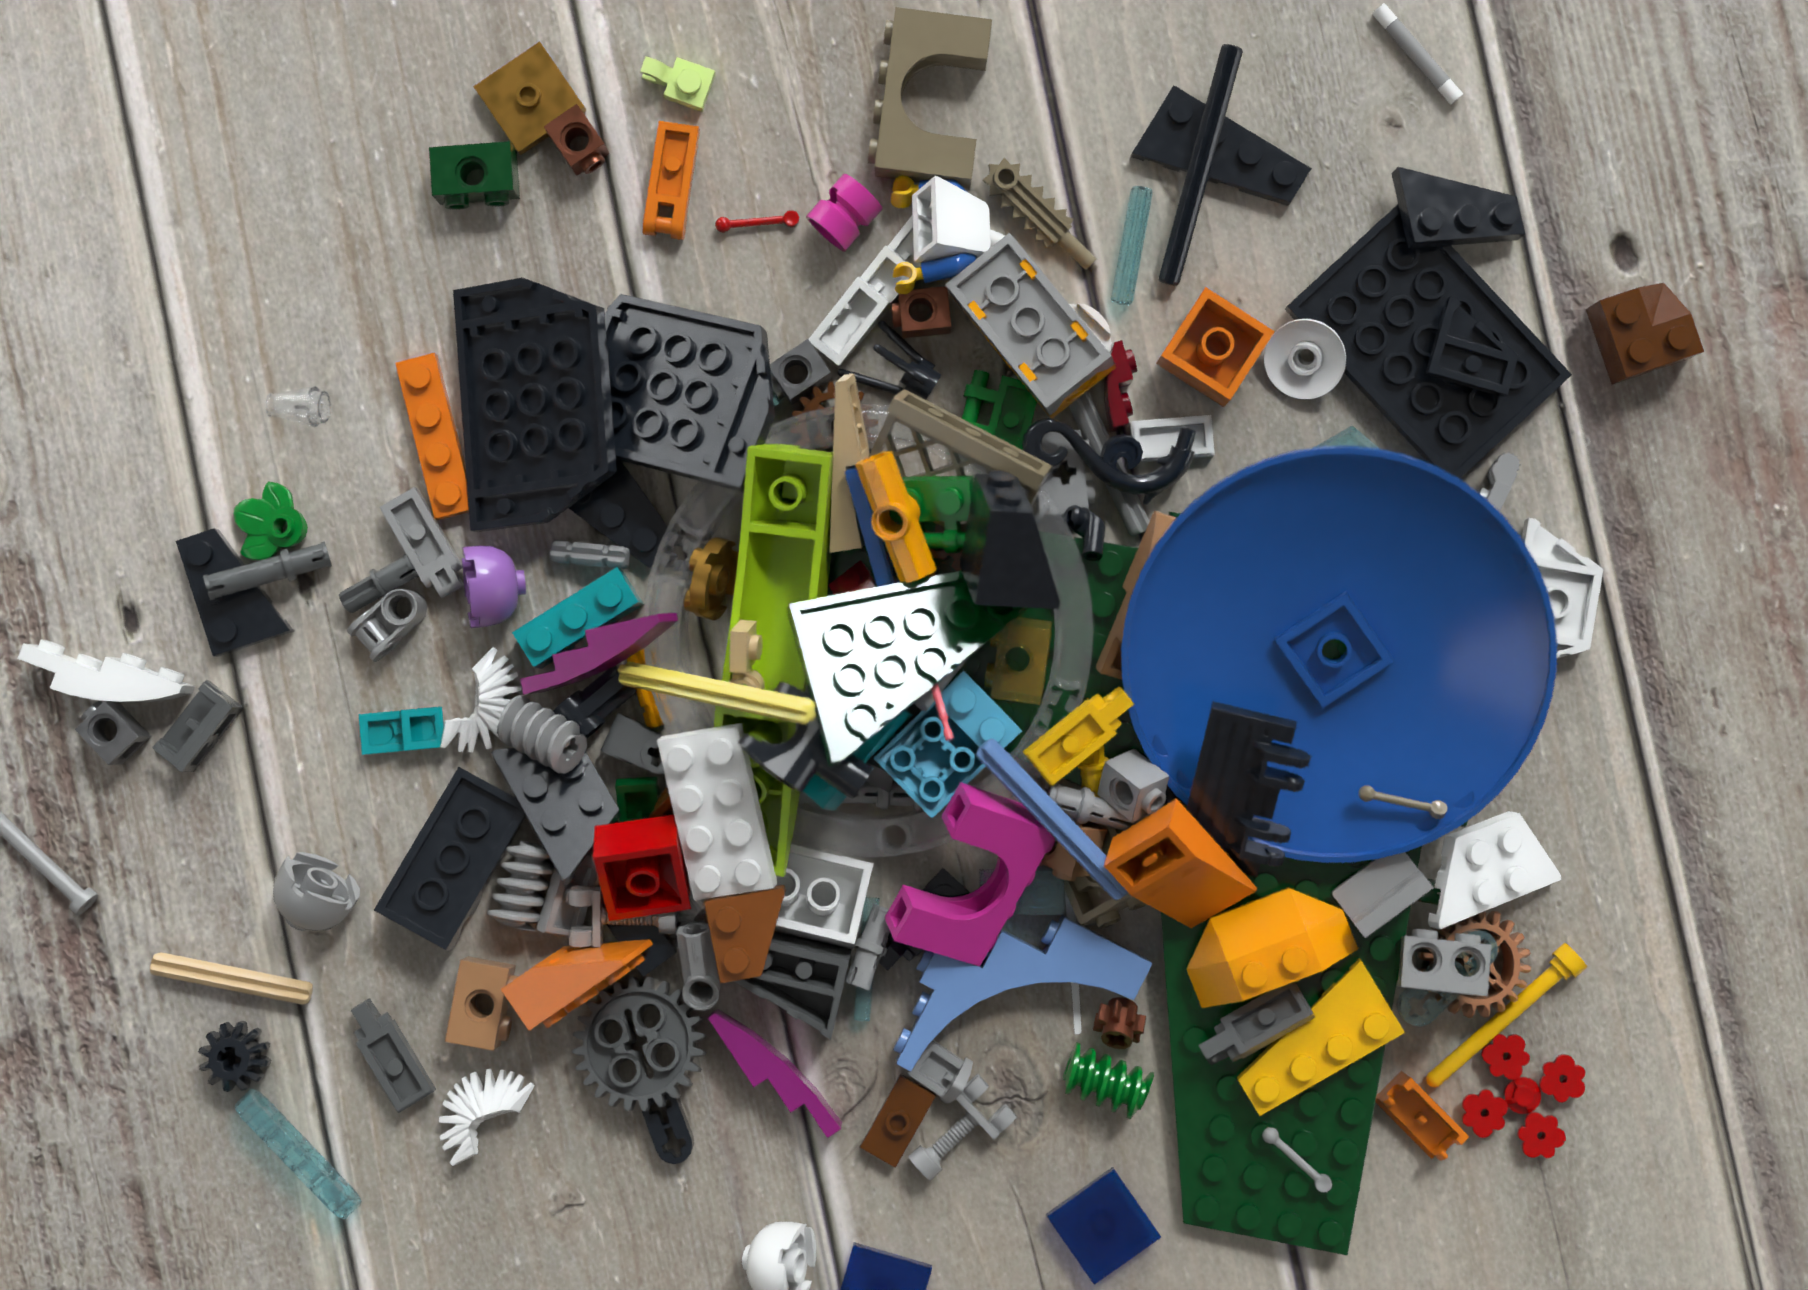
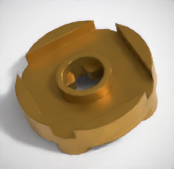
(712, 578)

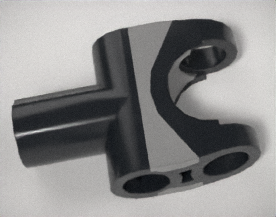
(804, 756)

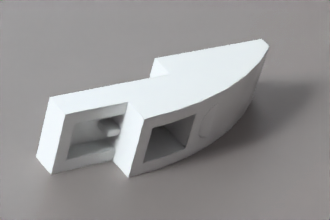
(117, 681)

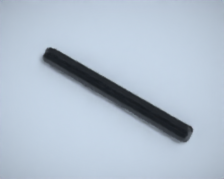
(1200, 164)

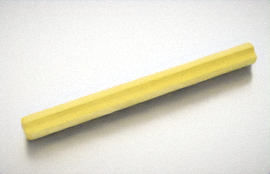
(717, 692)

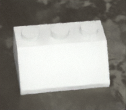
(823, 896)

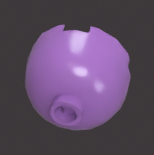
(490, 585)

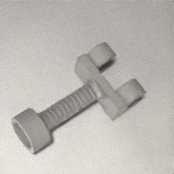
(594, 936)
(928, 1159)

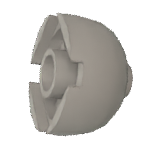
(312, 894)

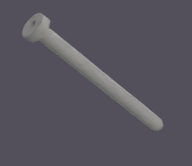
(80, 898)

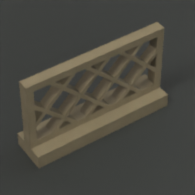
(959, 438)

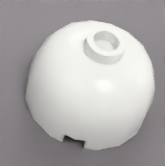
(780, 1257)

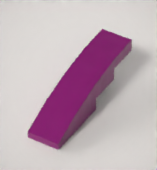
(605, 649)
(763, 1061)

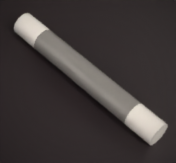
(1417, 53)

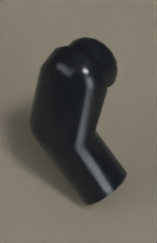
(1090, 528)

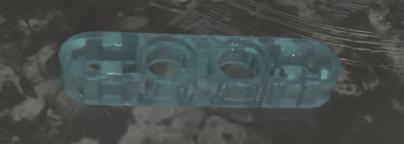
(298, 1153)

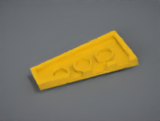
(1347, 1026)

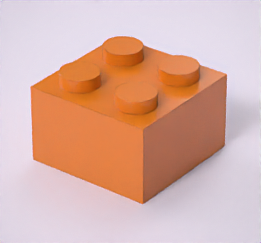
(1215, 347)

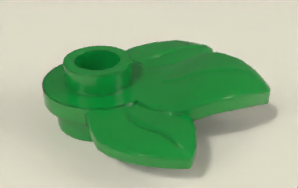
(264, 522)

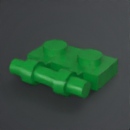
(1011, 410)
(941, 500)

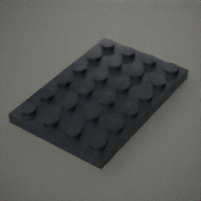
(1388, 313)

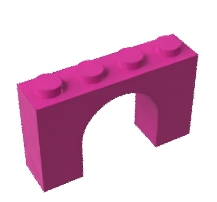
(970, 923)

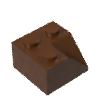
(1643, 331)

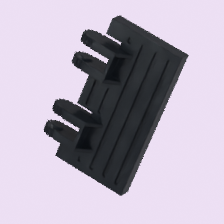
(1237, 783)

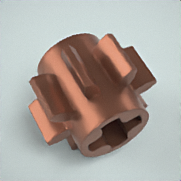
(1119, 1023)

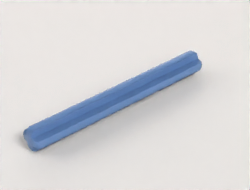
(1049, 815)

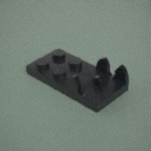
(452, 859)

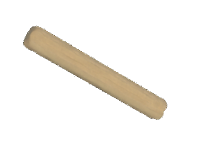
(231, 978)

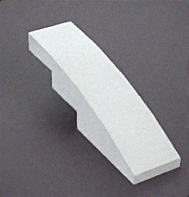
(865, 300)

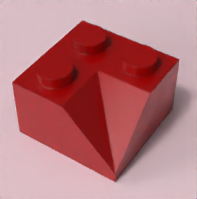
(641, 868)

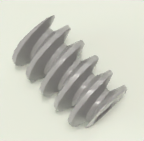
(541, 734)
(522, 886)

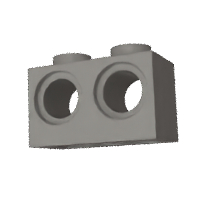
(1443, 974)

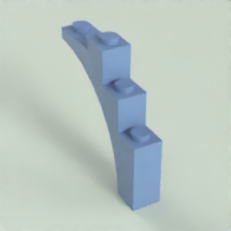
(1069, 956)

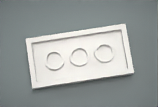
(717, 812)

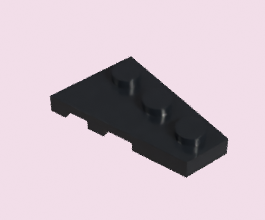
(233, 619)

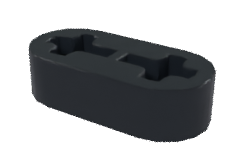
(660, 1135)

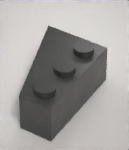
(803, 979)

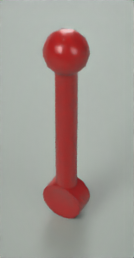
(790, 219)

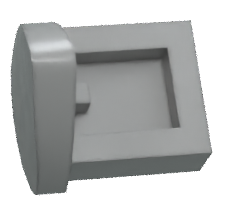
(942, 1071)

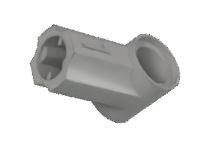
(697, 965)

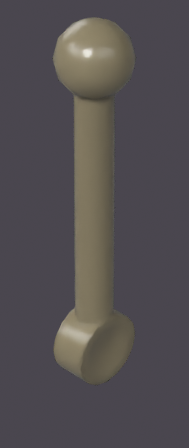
(1436, 809)

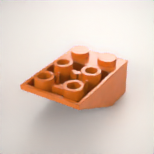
(1176, 866)
(570, 979)

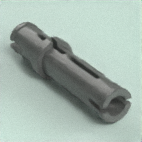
(267, 570)

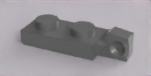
(1258, 1024)
(390, 1057)

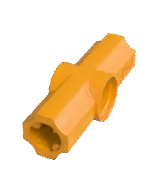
(885, 493)

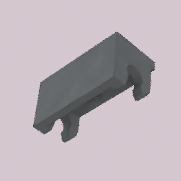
(198, 728)

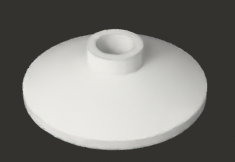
(1293, 374)

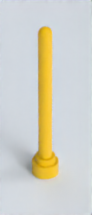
(1563, 965)

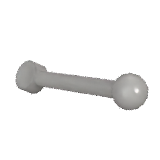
(1322, 1181)

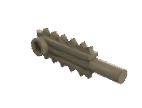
(1027, 202)

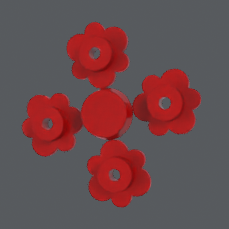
(1523, 1095)

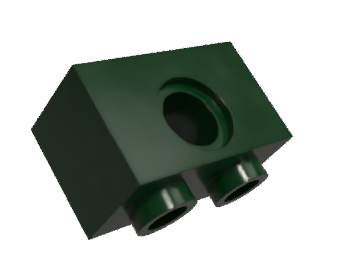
(453, 163)

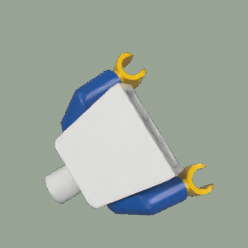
(947, 229)

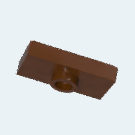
(897, 1120)

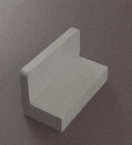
(1381, 891)

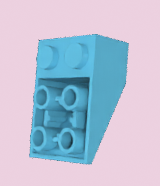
(934, 767)

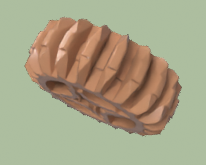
(1501, 984)

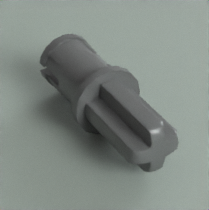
(378, 584)

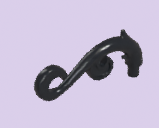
(1117, 446)

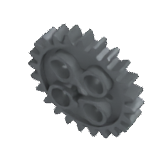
(605, 1058)

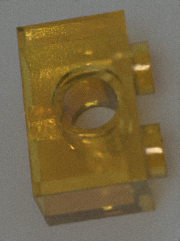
(1027, 684)

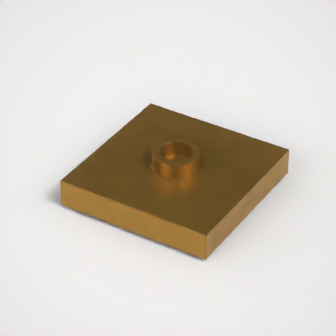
(527, 96)

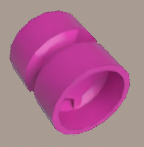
(844, 212)

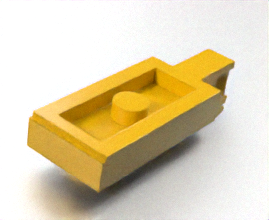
(1078, 735)

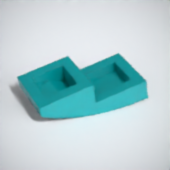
(401, 730)

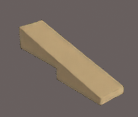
(849, 448)

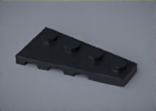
(1240, 156)

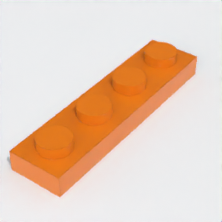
(434, 434)

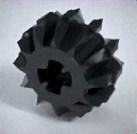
(224, 1065)

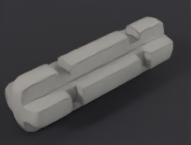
(589, 554)

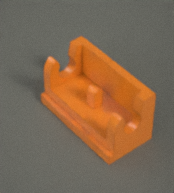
(1420, 1116)

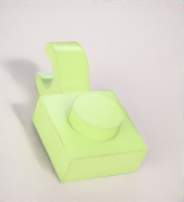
(684, 83)

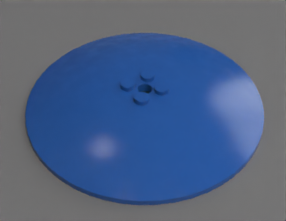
(1437, 622)

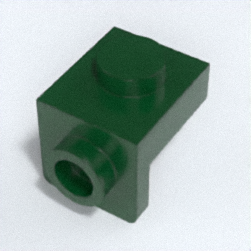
(636, 797)

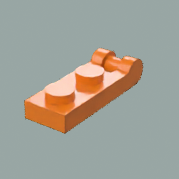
(671, 178)

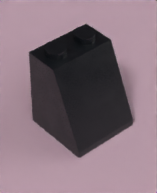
(1004, 547)

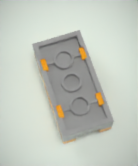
(1031, 325)

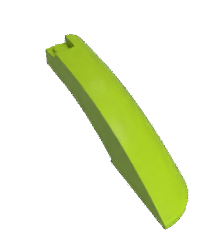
(780, 563)

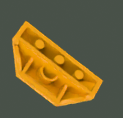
(1267, 946)

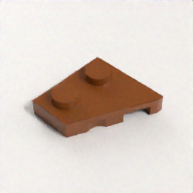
(743, 931)

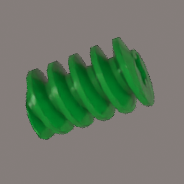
(1106, 1081)

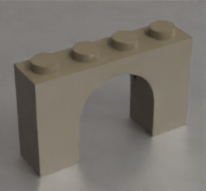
(918, 42)

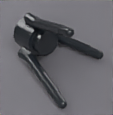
(918, 377)

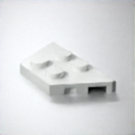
(1571, 585)
(1489, 867)

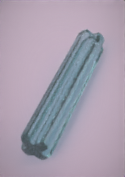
(1131, 245)

